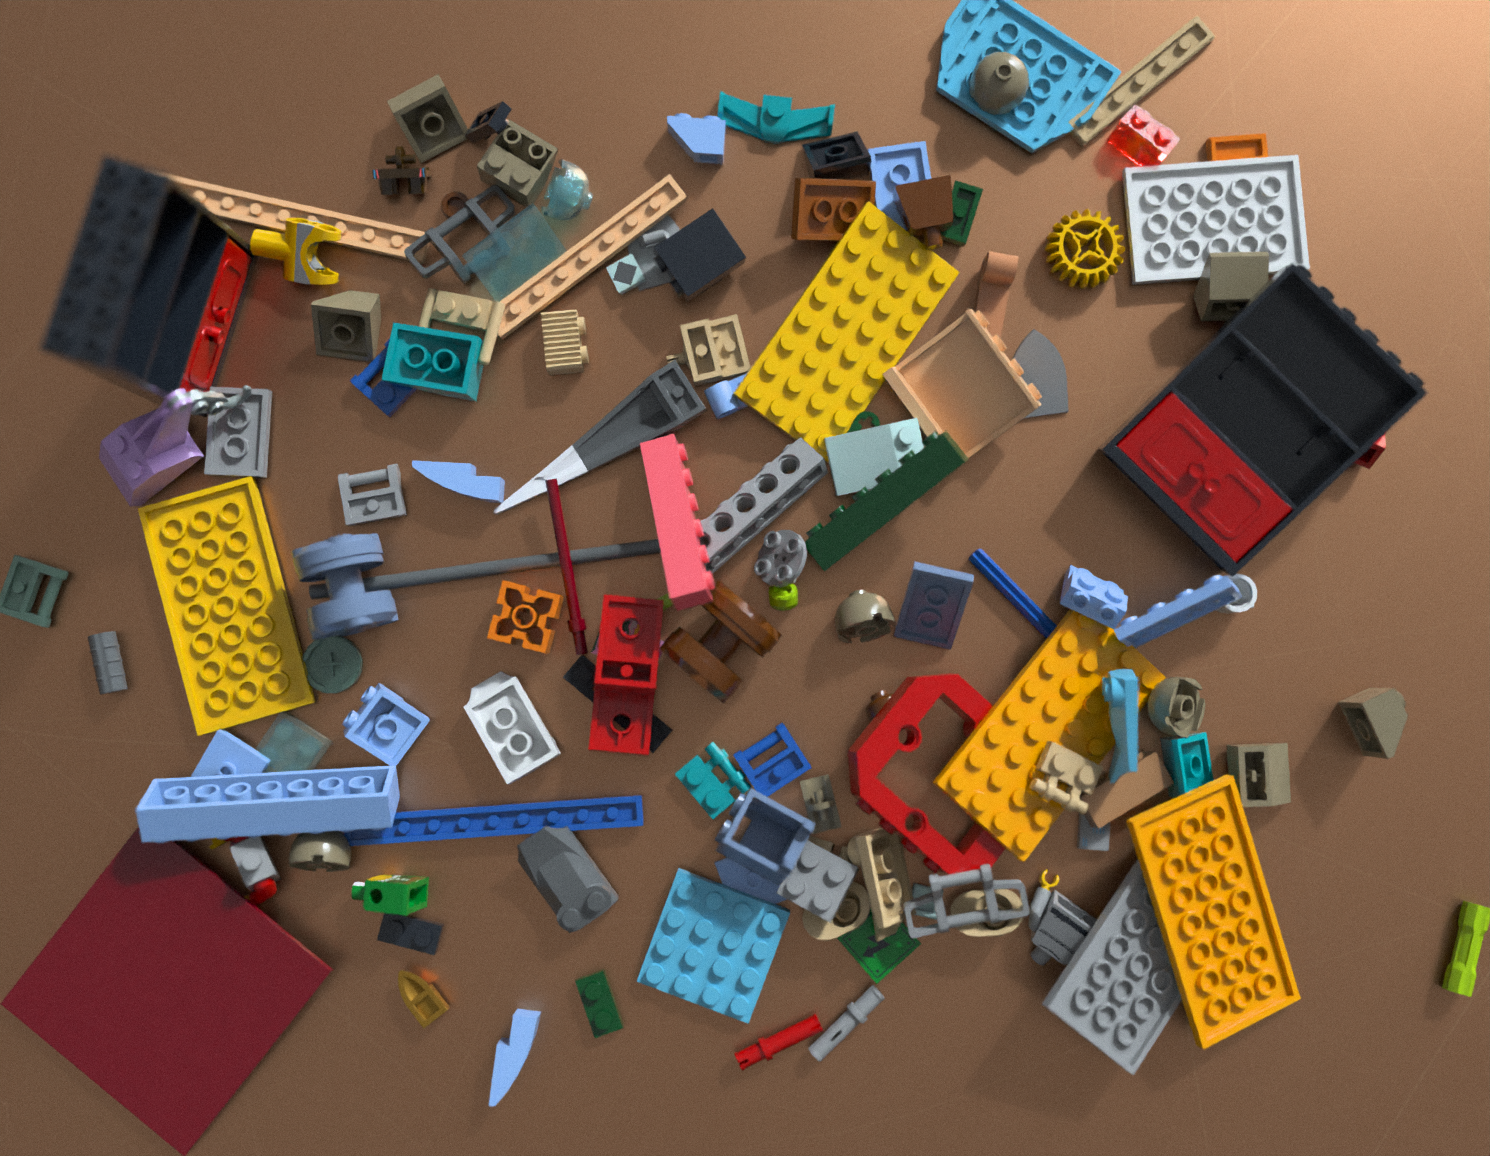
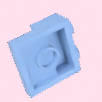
(1093, 597)
(384, 724)

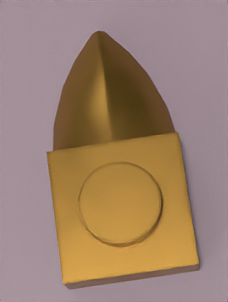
(421, 998)

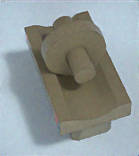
(820, 803)

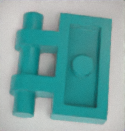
(706, 787)

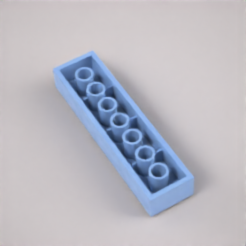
(269, 804)

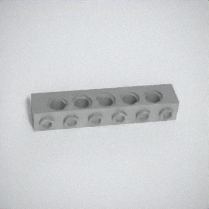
(765, 506)

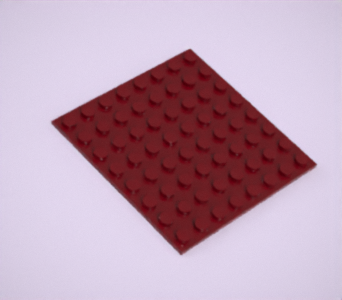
(166, 988)

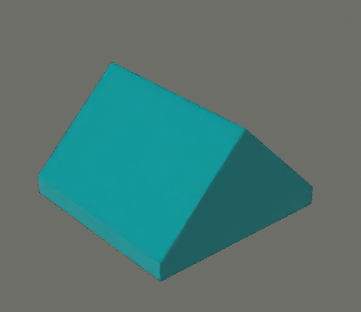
(1187, 762)

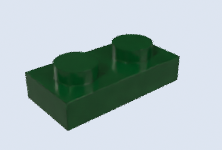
(964, 203)
(599, 1003)

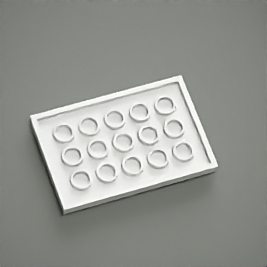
(1213, 207)

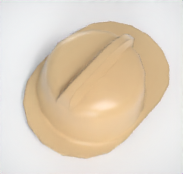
(975, 900)
(849, 916)

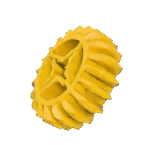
(1075, 241)

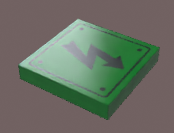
(881, 956)

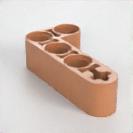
(993, 288)

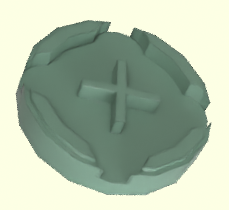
(333, 664)

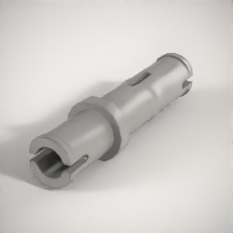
(846, 1023)

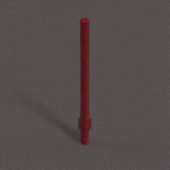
(576, 623)

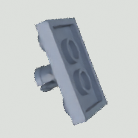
(933, 605)

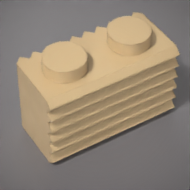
(563, 342)

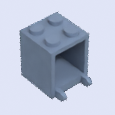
(771, 839)

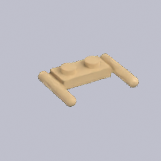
(465, 312)

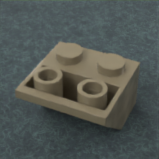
(518, 163)
(1229, 283)
(1260, 773)

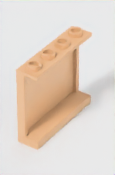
(964, 384)

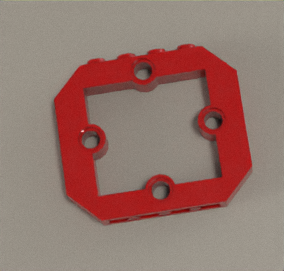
(879, 744)

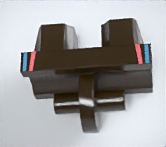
(389, 177)

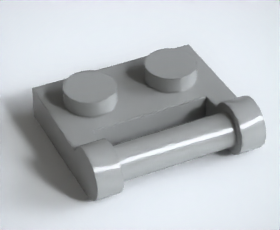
(372, 504)

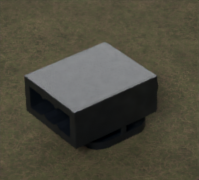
(698, 256)

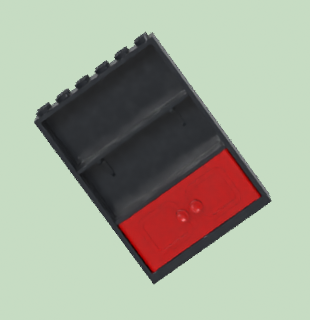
(149, 286)
(1263, 418)

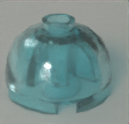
(567, 192)

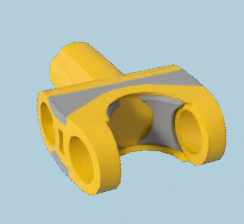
(298, 250)

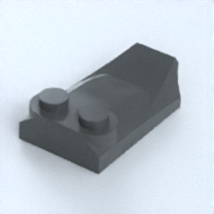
(566, 877)

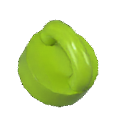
(784, 597)

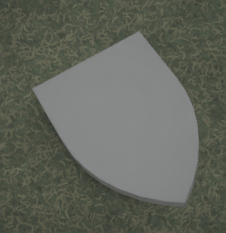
(643, 251)
(1046, 371)

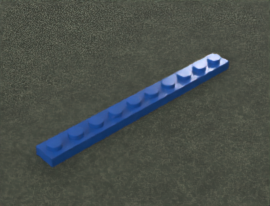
(504, 820)

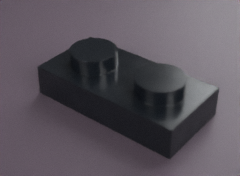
(489, 122)
(411, 932)

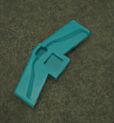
(775, 119)

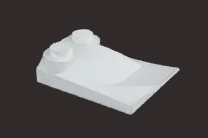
(510, 727)

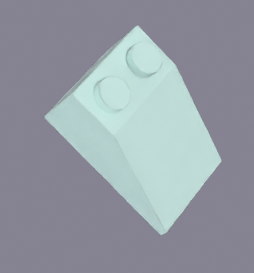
(866, 453)

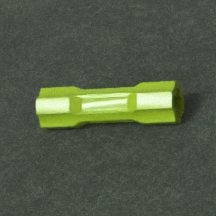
(1461, 971)

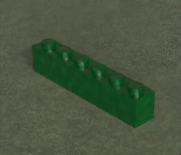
(886, 500)

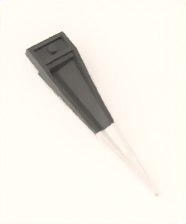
(649, 412)

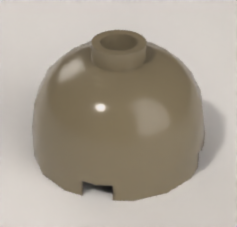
(999, 83)
(863, 616)
(1176, 706)
(320, 851)

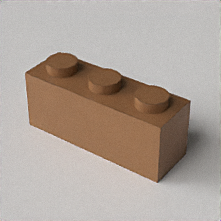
(1127, 792)

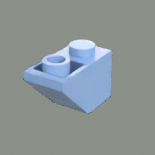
(699, 137)

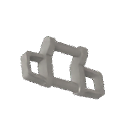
(990, 914)

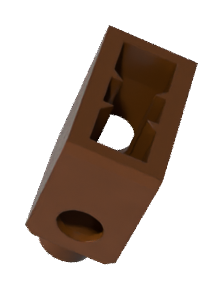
(926, 208)

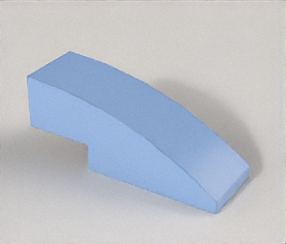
(463, 480)
(513, 1052)

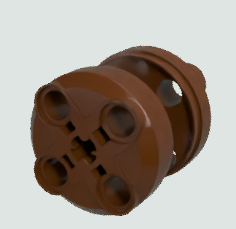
(707, 658)

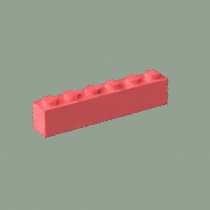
(676, 523)

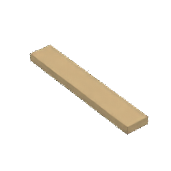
(1144, 78)

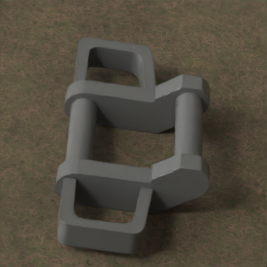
(435, 236)

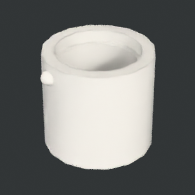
(1249, 595)

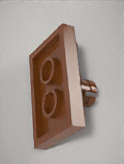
(827, 206)

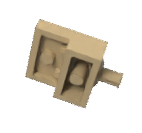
(713, 350)

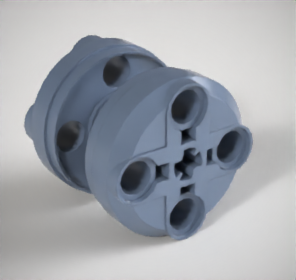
(340, 564)

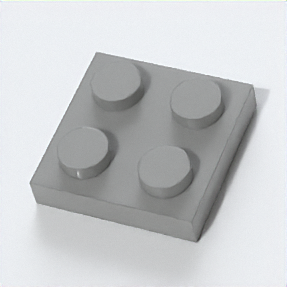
(818, 881)

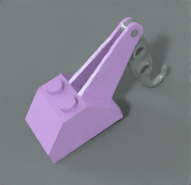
(156, 446)

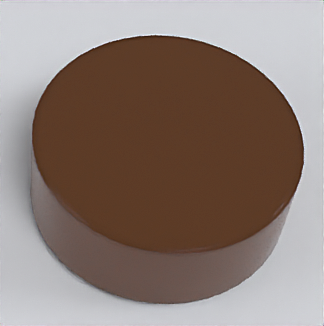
(453, 203)

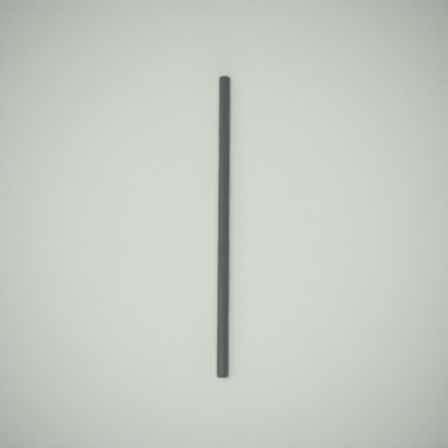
(498, 567)

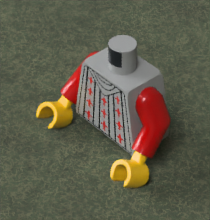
(254, 866)

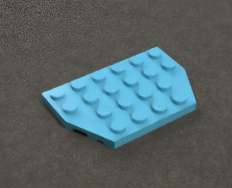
(1060, 70)

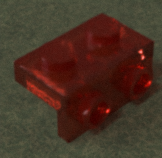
(1142, 138)

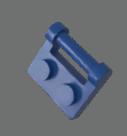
(384, 395)
(777, 770)

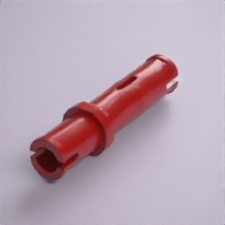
(778, 1042)

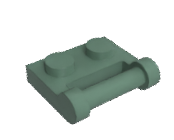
(22, 588)

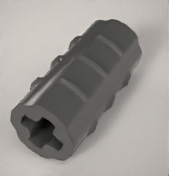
(107, 662)

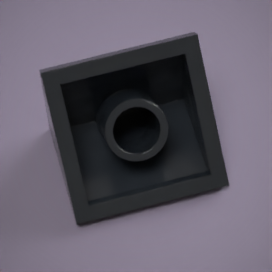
(837, 157)

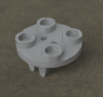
(781, 558)

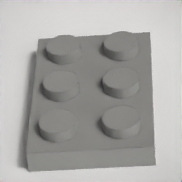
(239, 436)

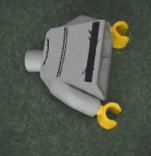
(1056, 924)

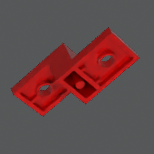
(626, 675)

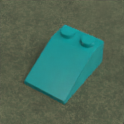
(434, 361)

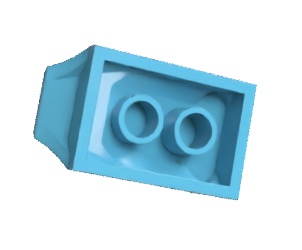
(1122, 696)

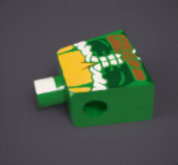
(392, 894)

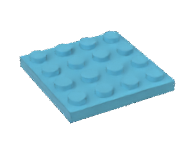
(713, 945)

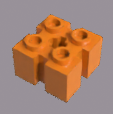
(509, 626)

